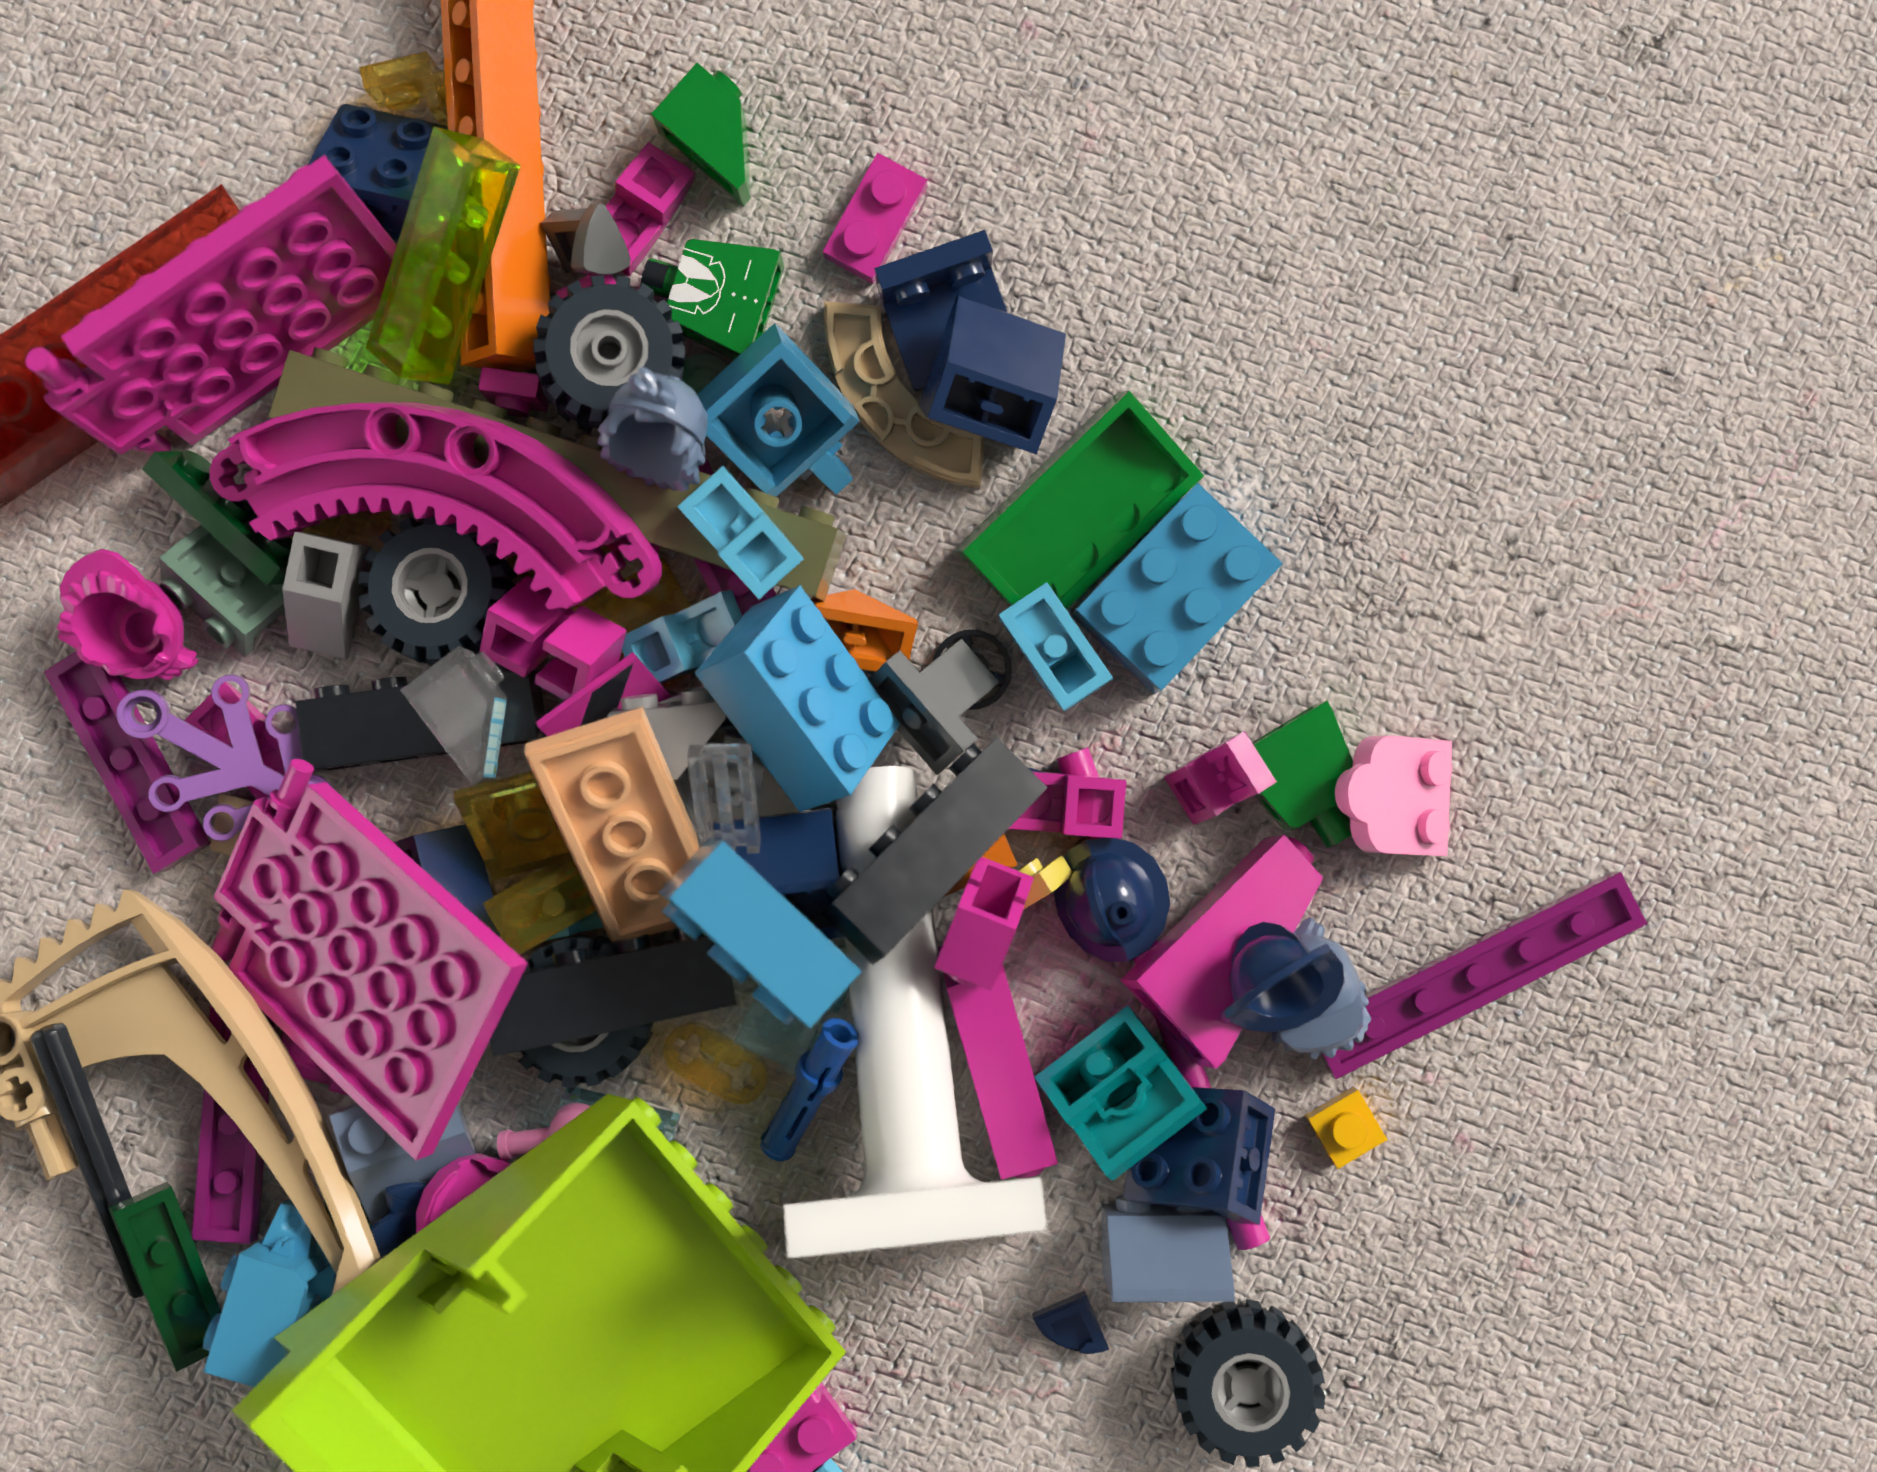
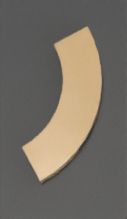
(885, 404)

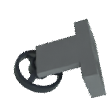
(936, 697)

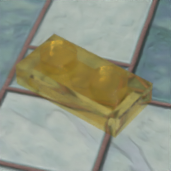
(540, 905)

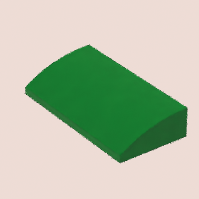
(1082, 506)

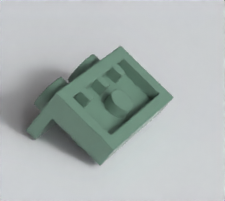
(219, 590)

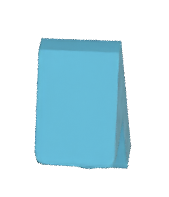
(1055, 647)

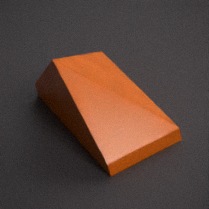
(868, 627)

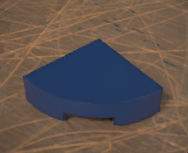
(1072, 1325)

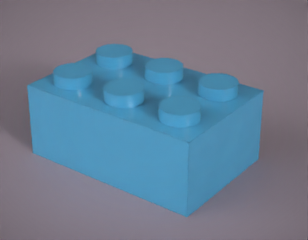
(1176, 589)
(799, 699)
(757, 934)

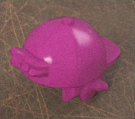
(122, 619)

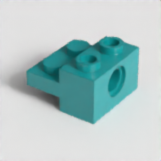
(1120, 1092)

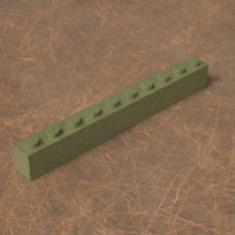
(327, 382)

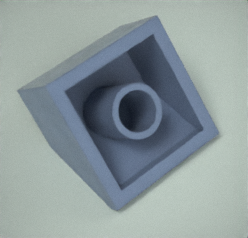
(379, 1161)
(1165, 1254)

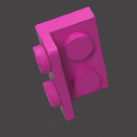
(809, 1437)

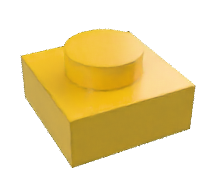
(1345, 1127)

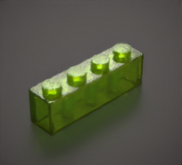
(442, 256)

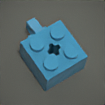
(782, 448)
(266, 1293)

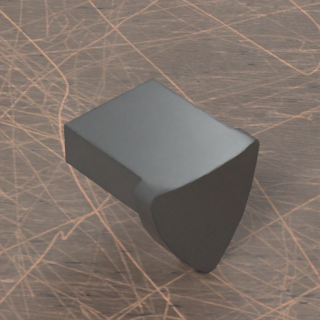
(587, 240)

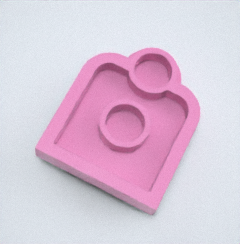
(1398, 795)

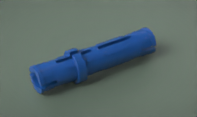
(816, 1075)

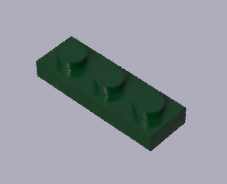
(188, 482)
(168, 1271)

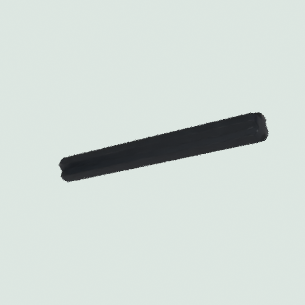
(86, 1135)

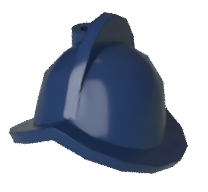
(1113, 899)
(1279, 980)

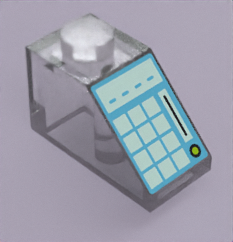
(463, 710)

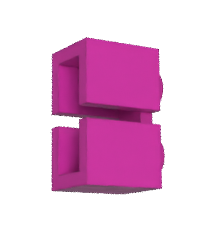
(524, 632)
(984, 924)

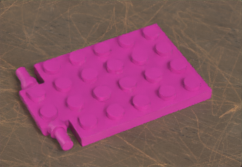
(222, 316)
(361, 957)

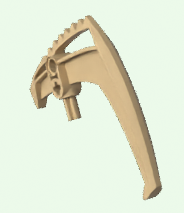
(150, 1013)

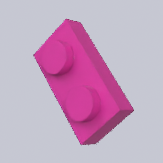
(875, 217)

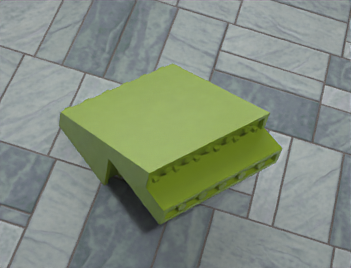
(556, 1324)

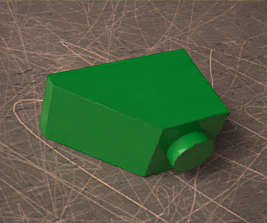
(709, 128)

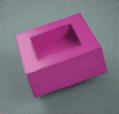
(513, 391)

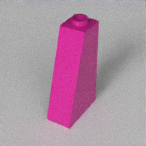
(1189, 969)
(1002, 1077)

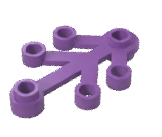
(238, 764)

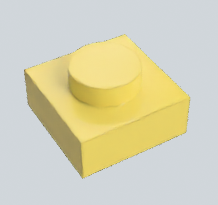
(1046, 877)

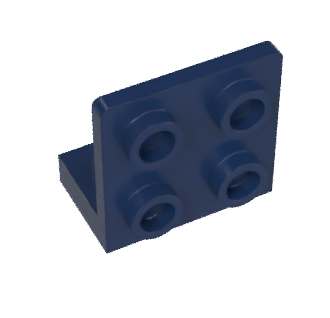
(378, 159)
(922, 291)
(1211, 1161)

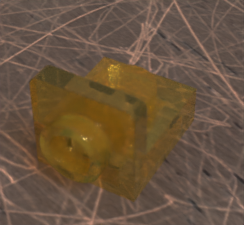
(406, 80)

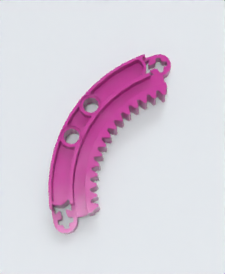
(523, 496)

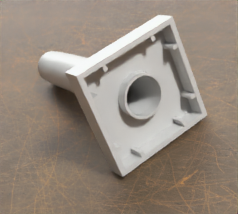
(908, 1114)

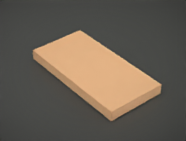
(617, 817)

